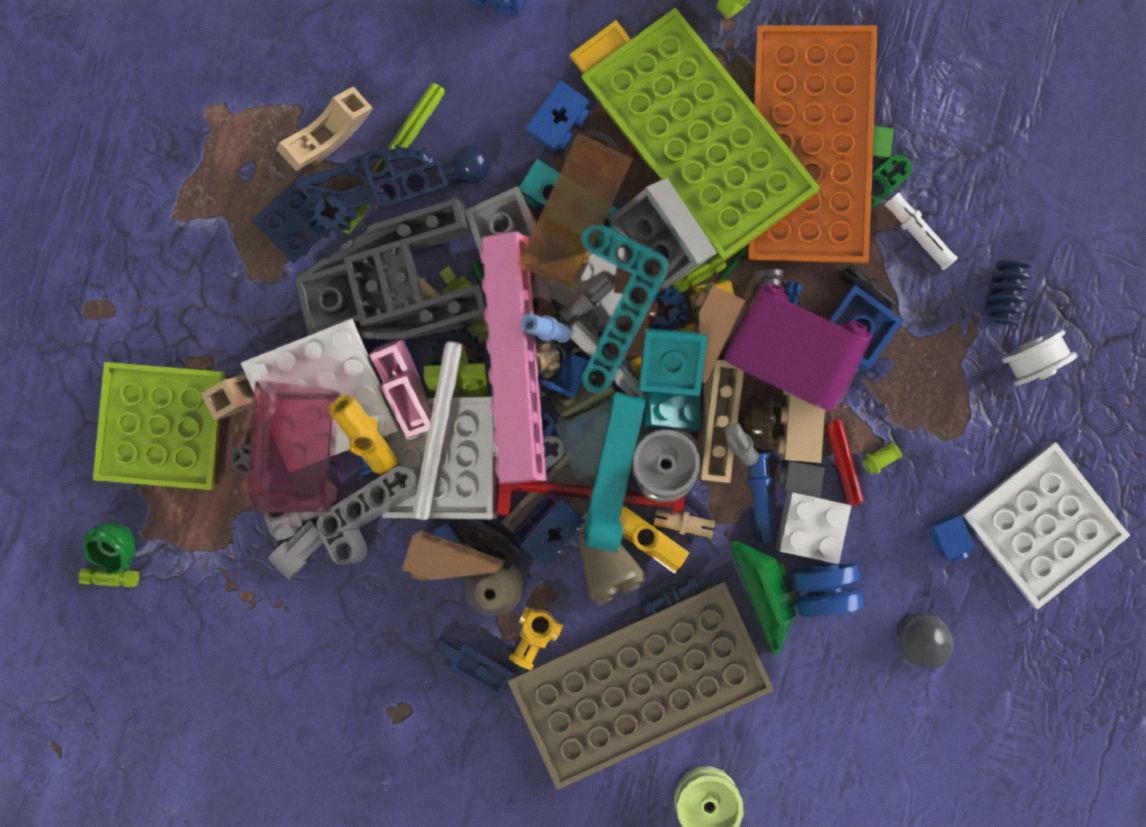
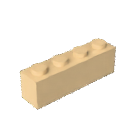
(718, 410)
(801, 430)

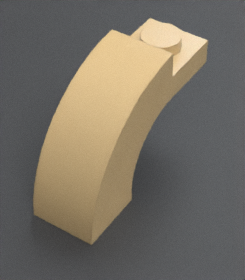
(327, 132)
(229, 397)

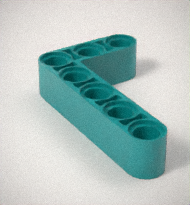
(626, 305)
(602, 524)

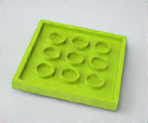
(156, 427)

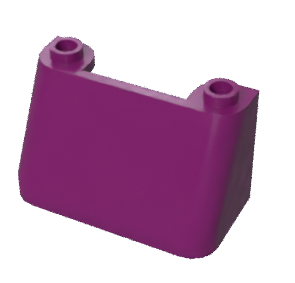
(797, 348)

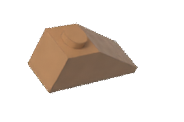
(715, 317)
(440, 558)

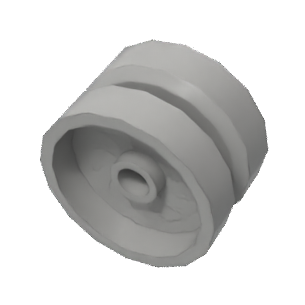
(662, 448)

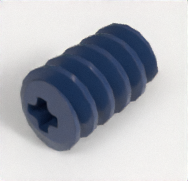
(1007, 292)

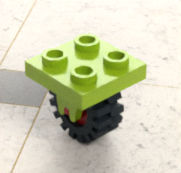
(471, 373)

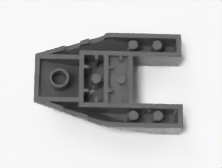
(378, 281)

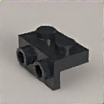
(490, 539)

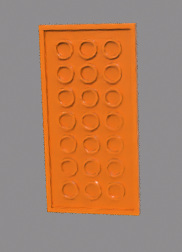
(820, 100)

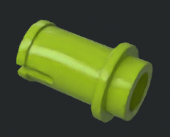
(881, 458)

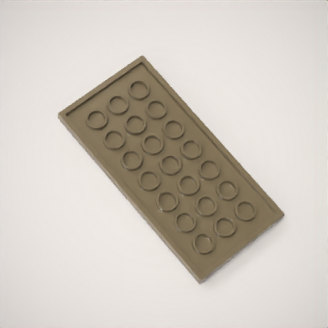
(640, 685)

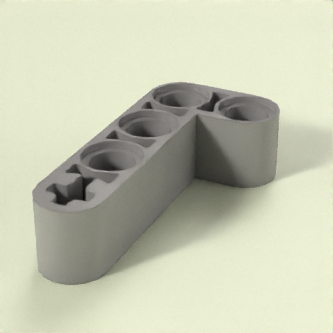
(372, 507)

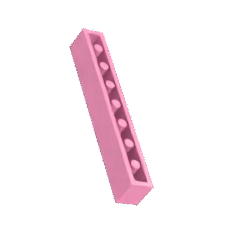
(512, 360)

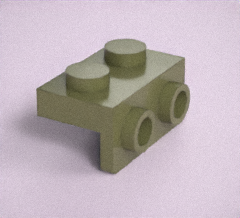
(583, 400)

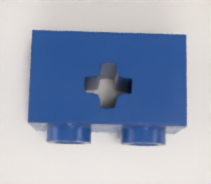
(561, 101)

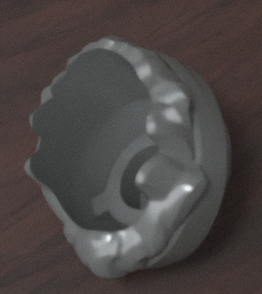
(925, 640)

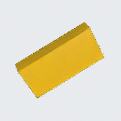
(599, 47)

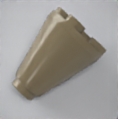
(609, 572)

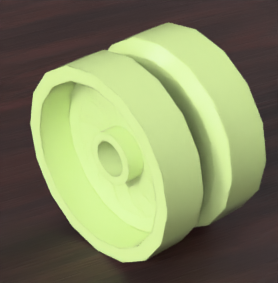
(708, 785)

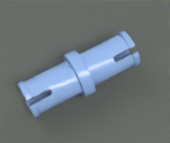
(546, 328)

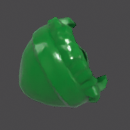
(110, 547)

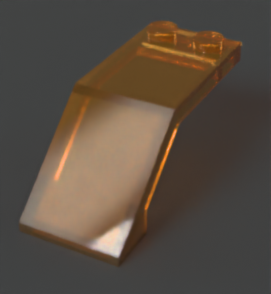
(575, 203)

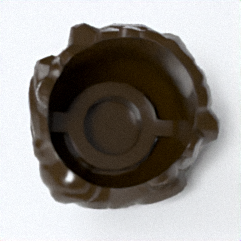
(761, 423)

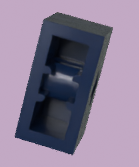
(547, 514)

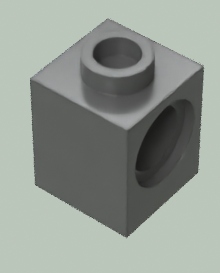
(801, 478)

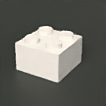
(813, 527)

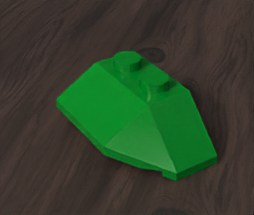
(767, 593)

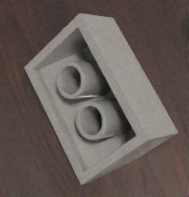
(666, 226)

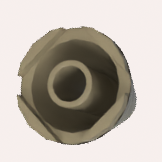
(508, 589)

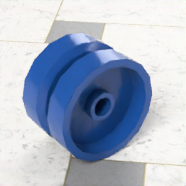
(828, 589)

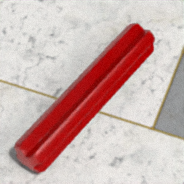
(844, 462)

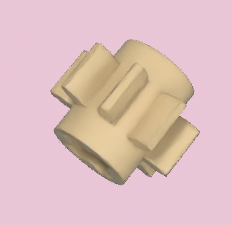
(547, 359)

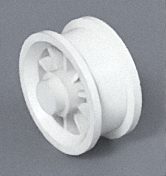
(1039, 358)

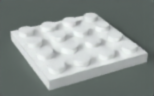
(333, 361)
(466, 467)
(1045, 525)

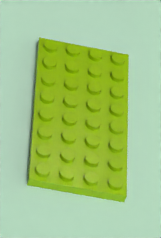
(700, 133)

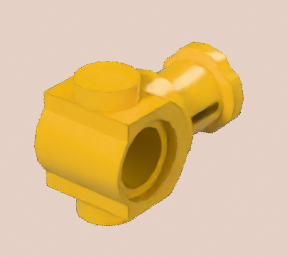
(533, 637)

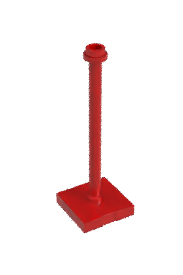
(506, 489)

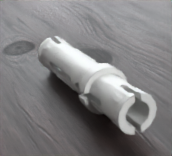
(920, 231)

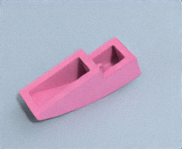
(402, 387)

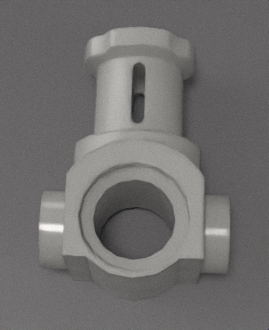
(286, 524)

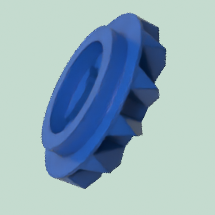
(678, 313)

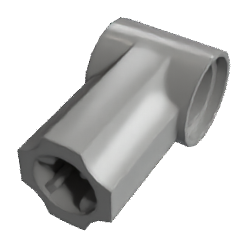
(293, 554)

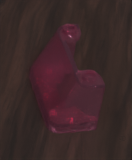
(291, 448)

